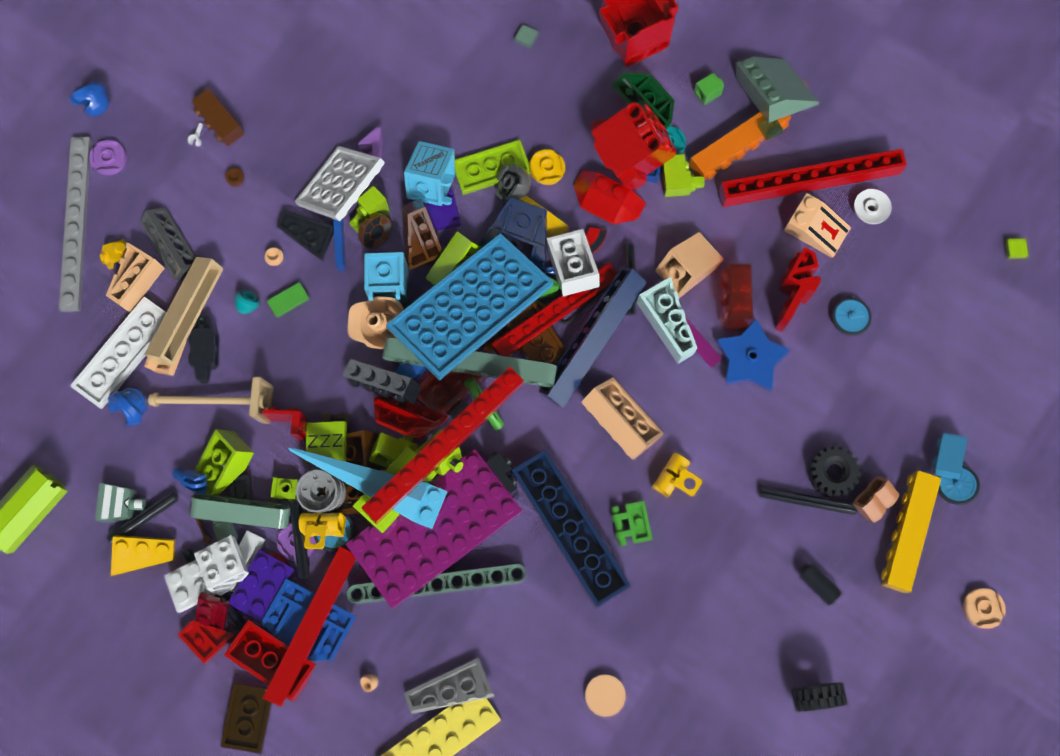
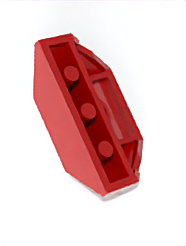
(607, 198)
(405, 417)

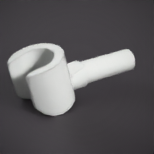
(191, 138)

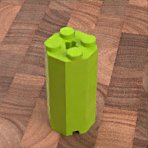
(27, 506)

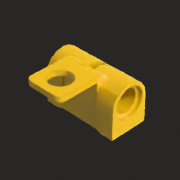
(674, 475)
(321, 525)

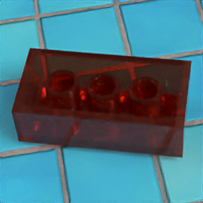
(446, 393)

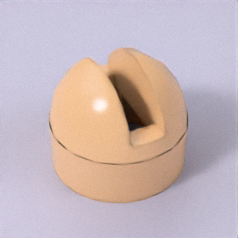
(369, 682)

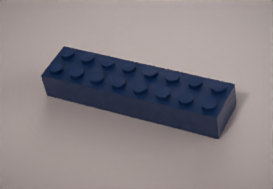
(570, 529)

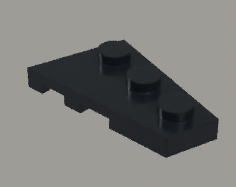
(307, 232)

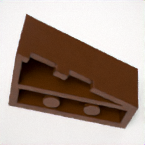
(419, 235)

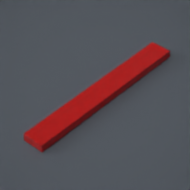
(550, 315)
(309, 628)

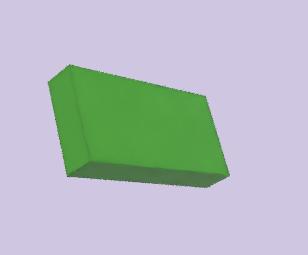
(288, 300)

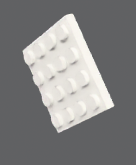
(339, 182)

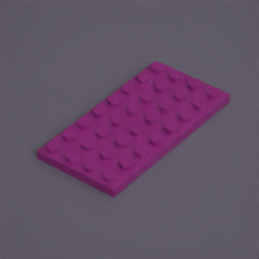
(413, 555)

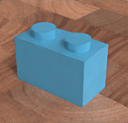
(950, 456)

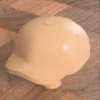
(369, 320)

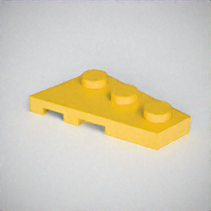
(140, 552)

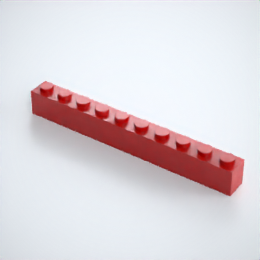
(812, 178)
(442, 446)

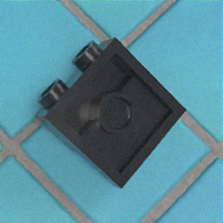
(501, 468)

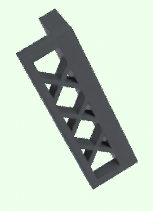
(164, 242)

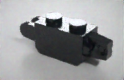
(204, 349)

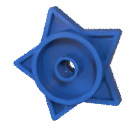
(744, 368)

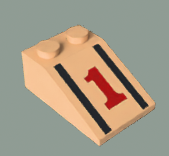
(818, 226)

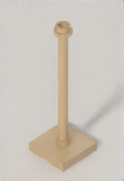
(260, 399)

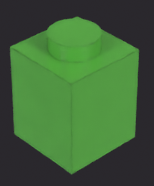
(709, 88)

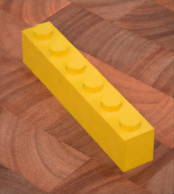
(910, 532)

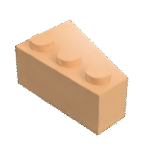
(133, 278)

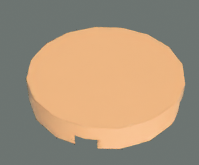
(984, 608)
(605, 695)

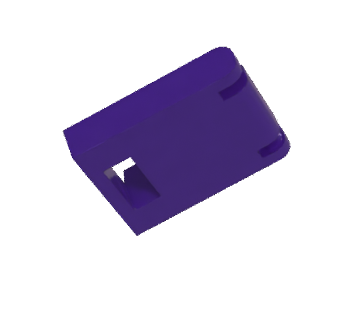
(443, 216)

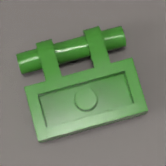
(637, 520)

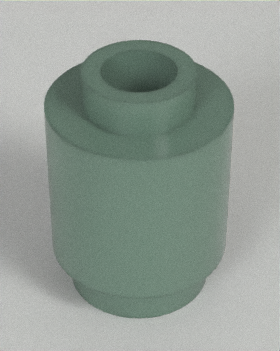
(223, 530)

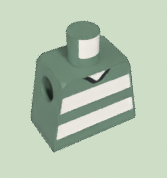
(117, 503)

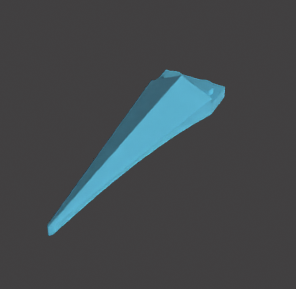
(419, 506)

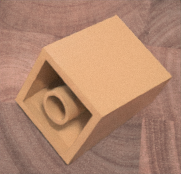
(689, 263)

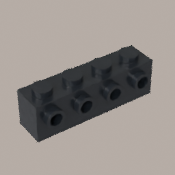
(381, 381)

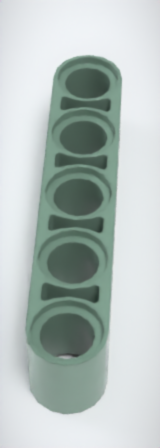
(239, 511)

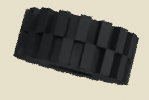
(841, 458)
(819, 697)

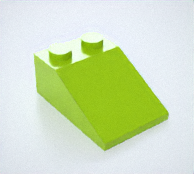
(223, 460)

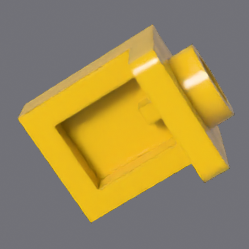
(112, 253)

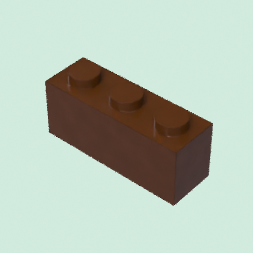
(217, 118)

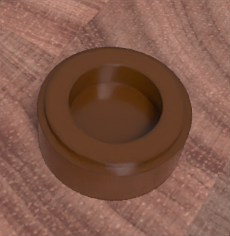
(234, 177)

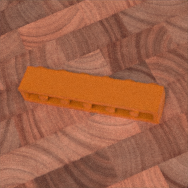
(731, 147)

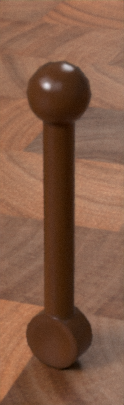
(206, 539)

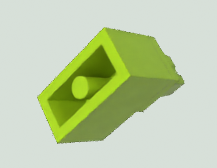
(678, 178)
(369, 203)
(387, 449)

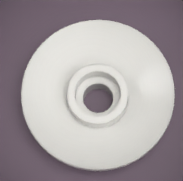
(876, 200)

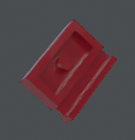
(211, 611)

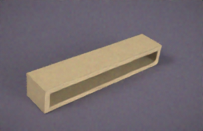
(184, 311)

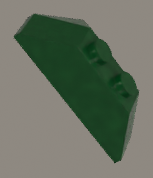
(646, 90)

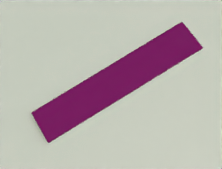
(704, 349)

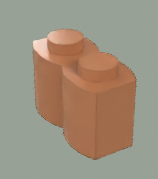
(876, 499)

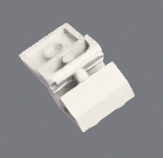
(211, 573)

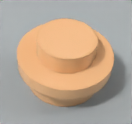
(274, 256)

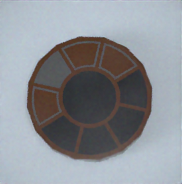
(375, 230)

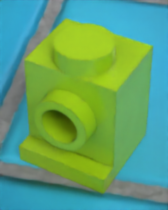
(277, 490)

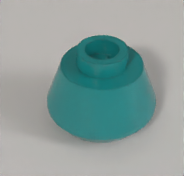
(246, 301)

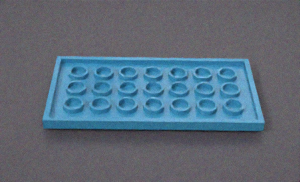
(469, 306)

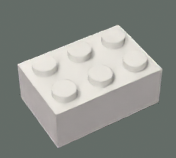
(573, 262)

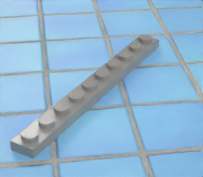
(75, 225)

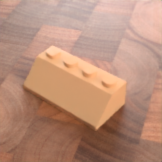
(622, 418)

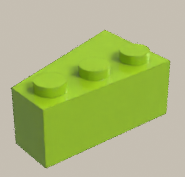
(457, 252)

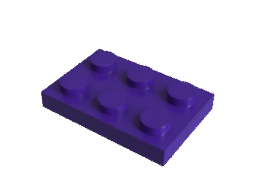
(261, 585)

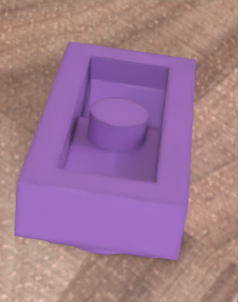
(373, 143)

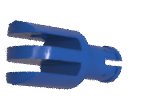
(191, 480)

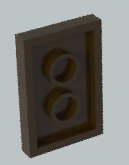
(246, 719)

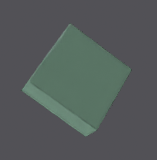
(526, 36)

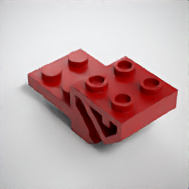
(798, 284)

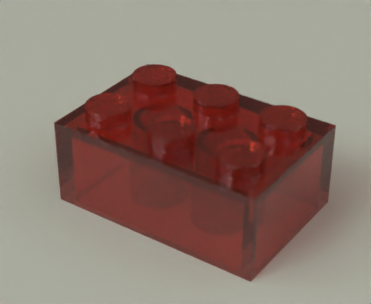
(736, 297)

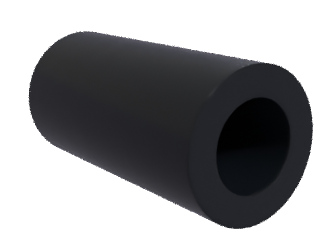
(819, 583)

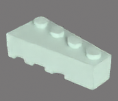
(668, 319)

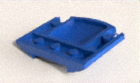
(288, 611)

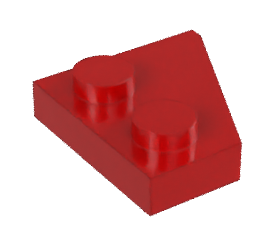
(204, 640)

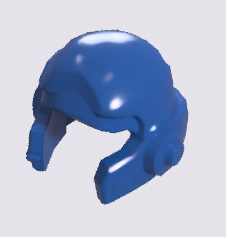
(93, 97)
(131, 403)

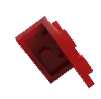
(293, 415)

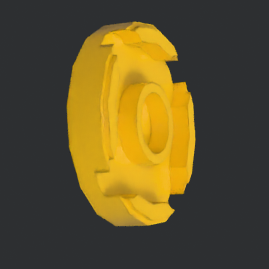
(547, 167)

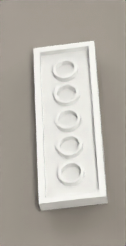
(119, 354)

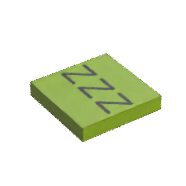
(327, 439)

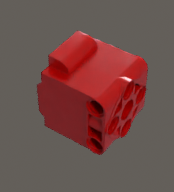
(650, 18)
(632, 144)

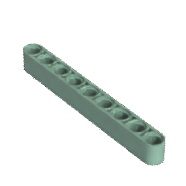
(481, 364)
(367, 588)

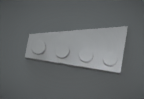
(452, 688)

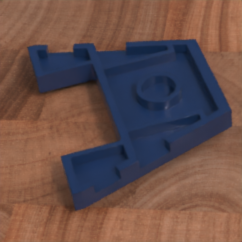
(524, 223)

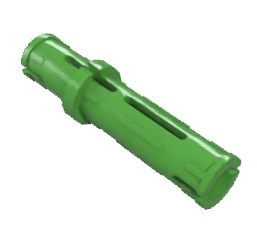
(475, 390)

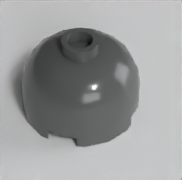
(513, 183)

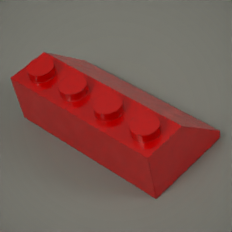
(261, 655)

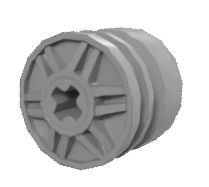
(310, 491)

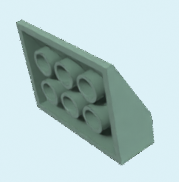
(774, 87)

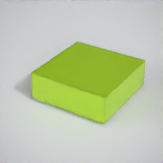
(1016, 248)

